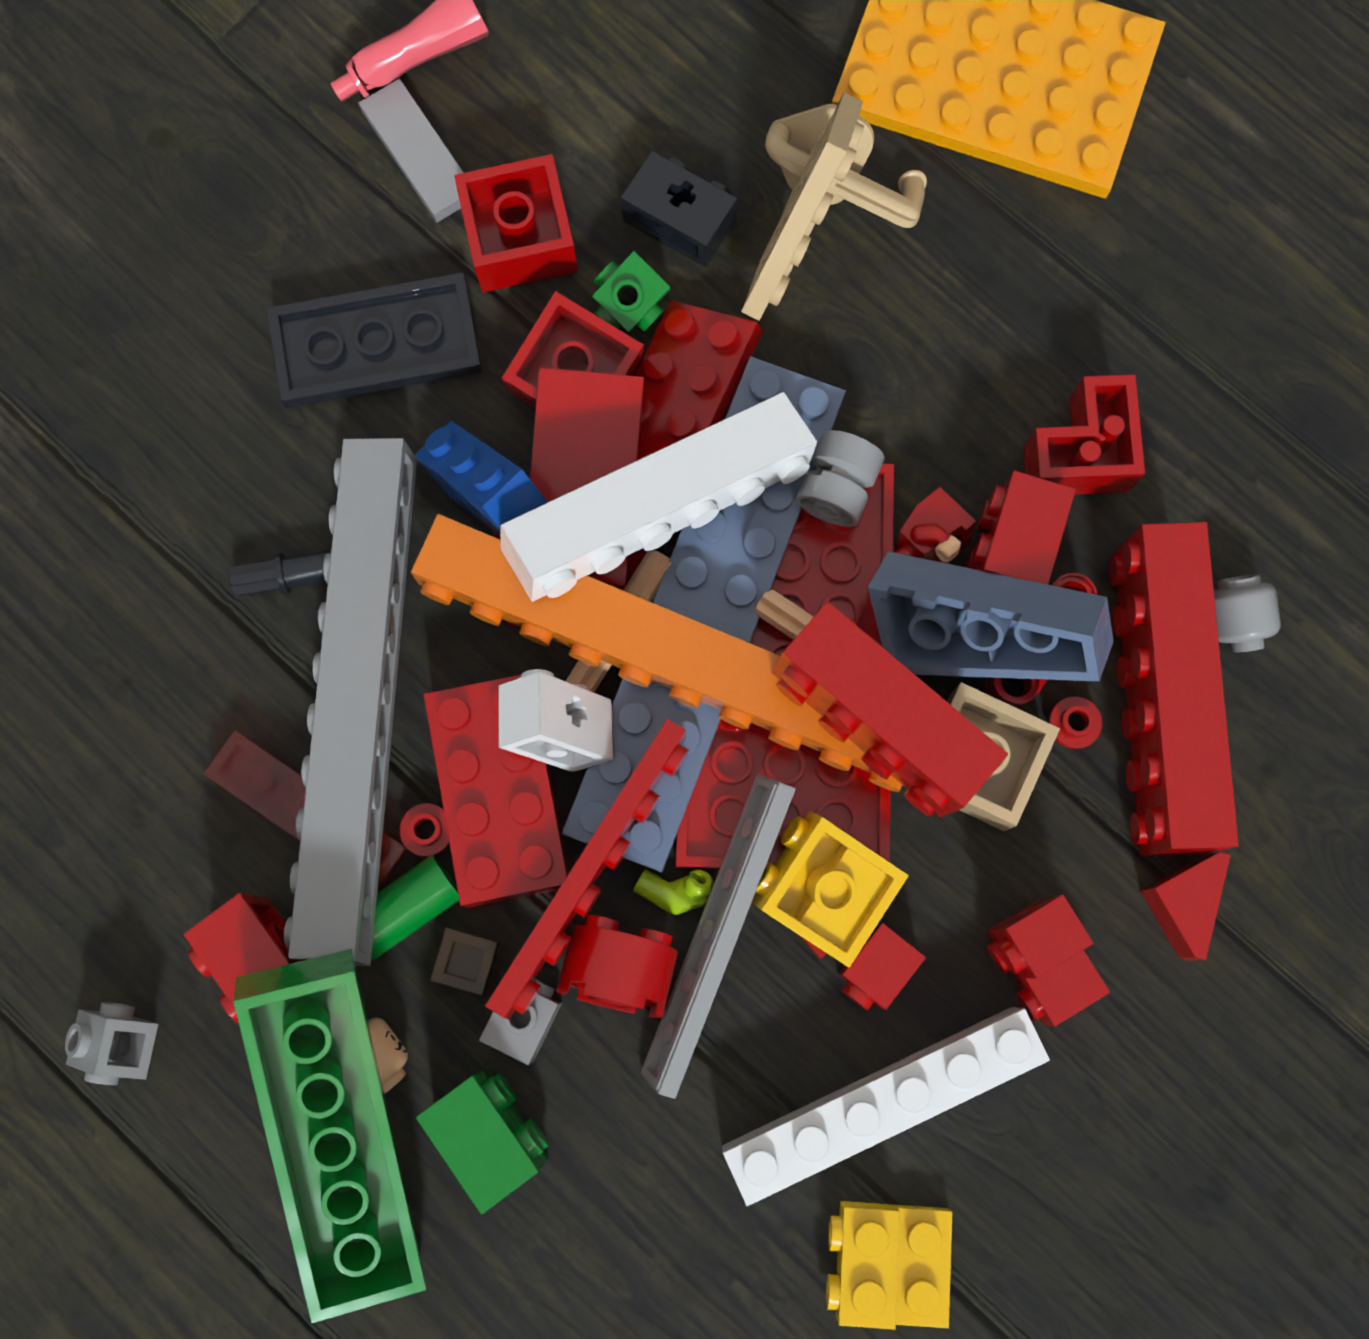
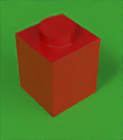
(880, 969)

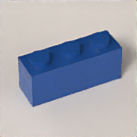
(478, 476)

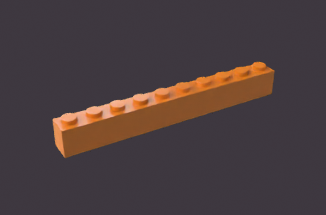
(632, 635)

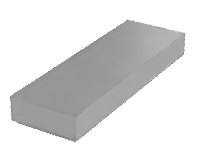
(414, 147)

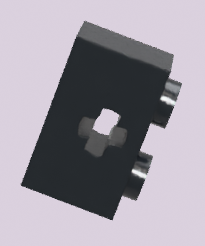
(679, 208)

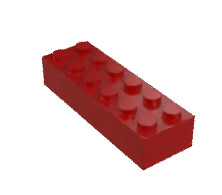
(1173, 692)

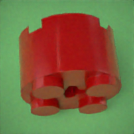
(618, 967)

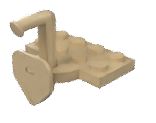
(822, 163)

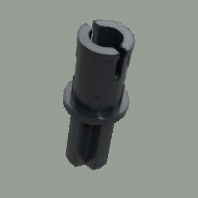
(277, 574)

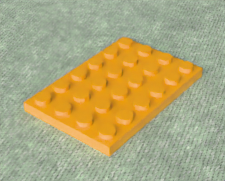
(1007, 80)

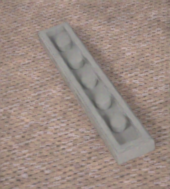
(716, 935)

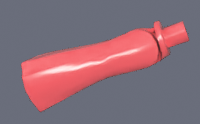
(432, 33)

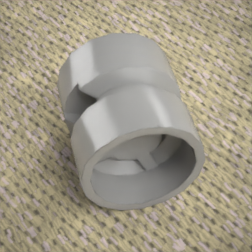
(843, 470)

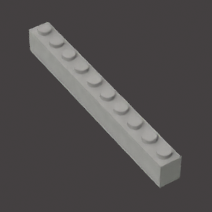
(353, 703)

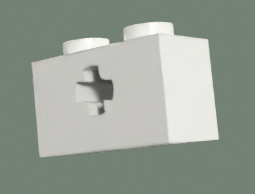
(555, 721)

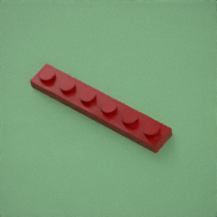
(578, 890)

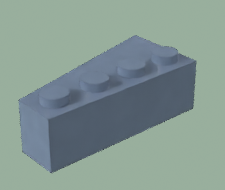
(987, 623)

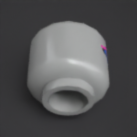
(1246, 612)

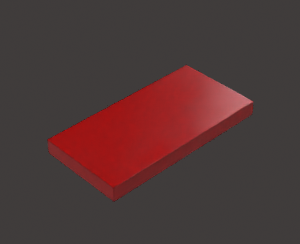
(583, 432)

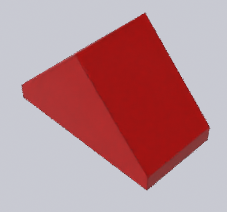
(1188, 904)

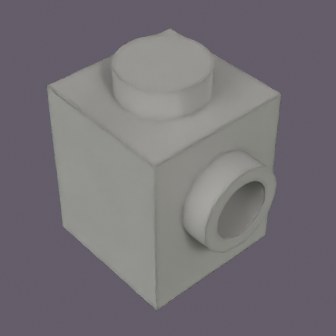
(523, 1034)

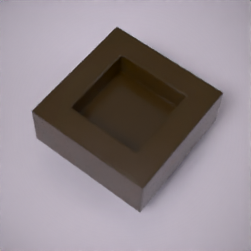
(465, 961)

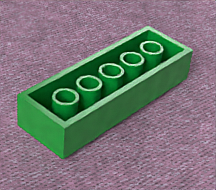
(329, 1134)

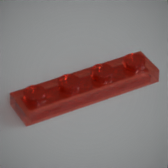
(278, 792)

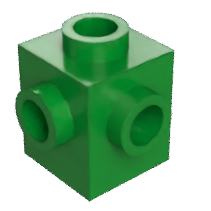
(630, 274)

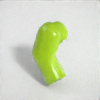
(676, 896)

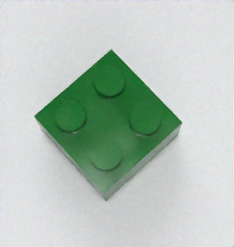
(485, 1138)

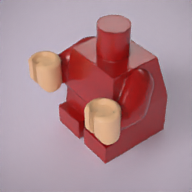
(936, 529)

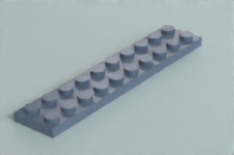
(718, 581)

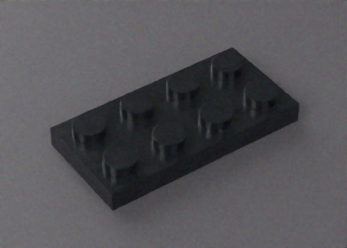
(374, 340)

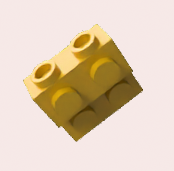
(828, 887)
(890, 1265)

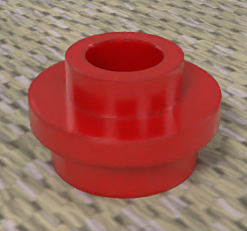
(1069, 737)
(408, 830)

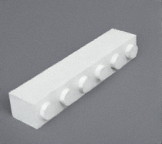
(657, 497)
(884, 1104)

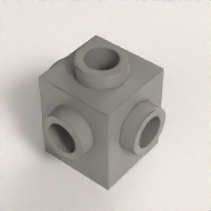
(110, 1044)

